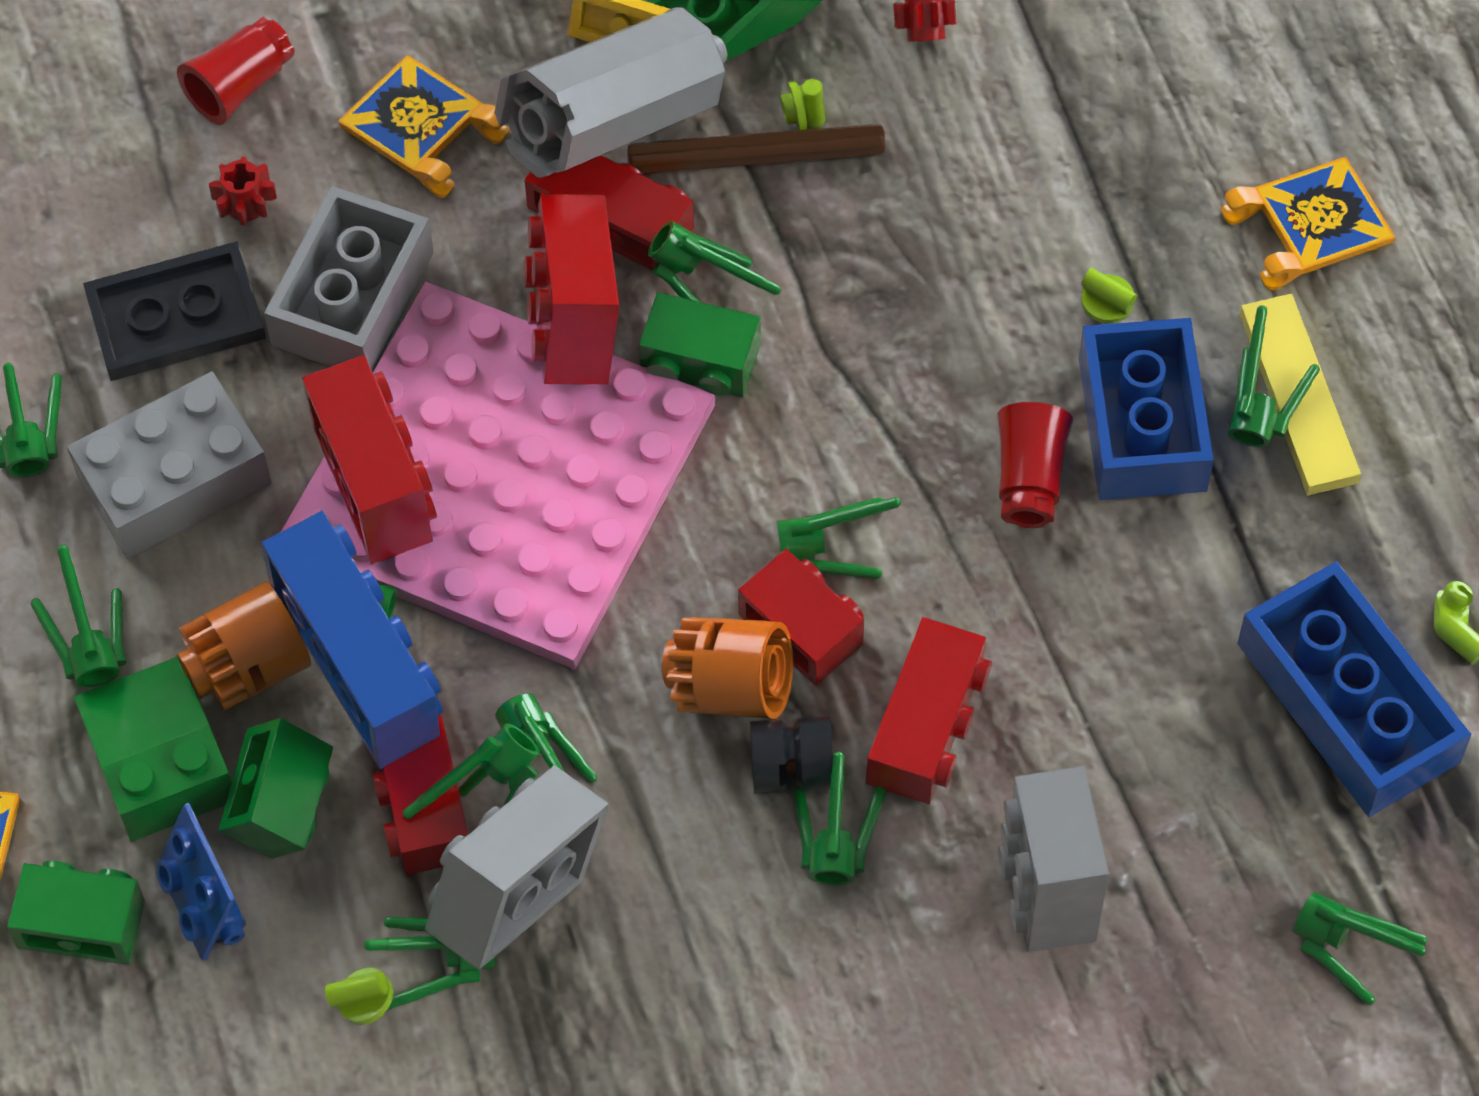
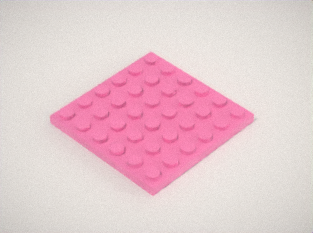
(529, 479)

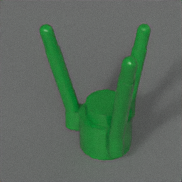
(681, 251)
(1254, 412)
(25, 448)
(805, 535)
(92, 657)
(528, 716)
(501, 757)
(832, 856)
(1329, 922)
(466, 972)

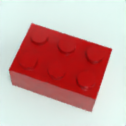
(572, 289)
(371, 458)

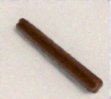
(757, 148)

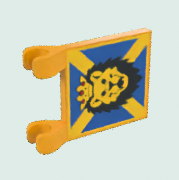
(415, 117)
(1318, 216)

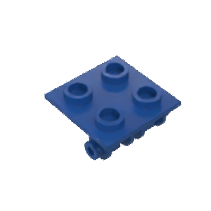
(198, 887)

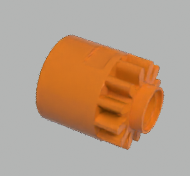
(242, 647)
(729, 667)

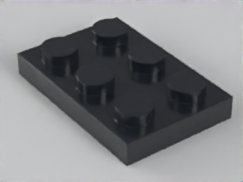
(174, 311)

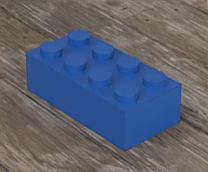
(353, 638)
(1353, 688)

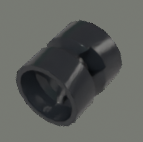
(791, 754)

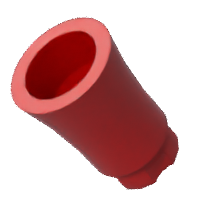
(234, 69)
(1031, 461)

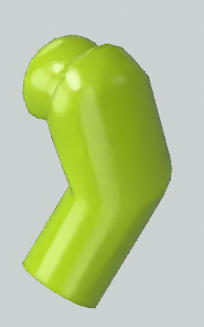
(1452, 620)

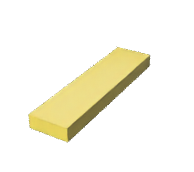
(1315, 428)

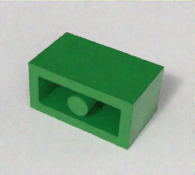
(700, 344)
(276, 788)
(76, 912)

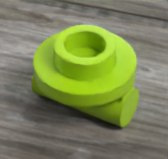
(804, 104)
(1106, 297)
(361, 996)

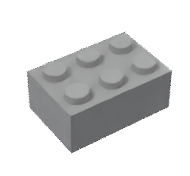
(349, 280)
(169, 464)
(1053, 859)
(514, 866)

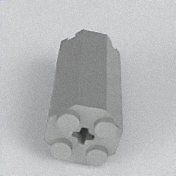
(611, 91)

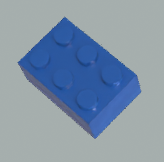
(1145, 409)

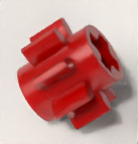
(924, 18)
(243, 190)

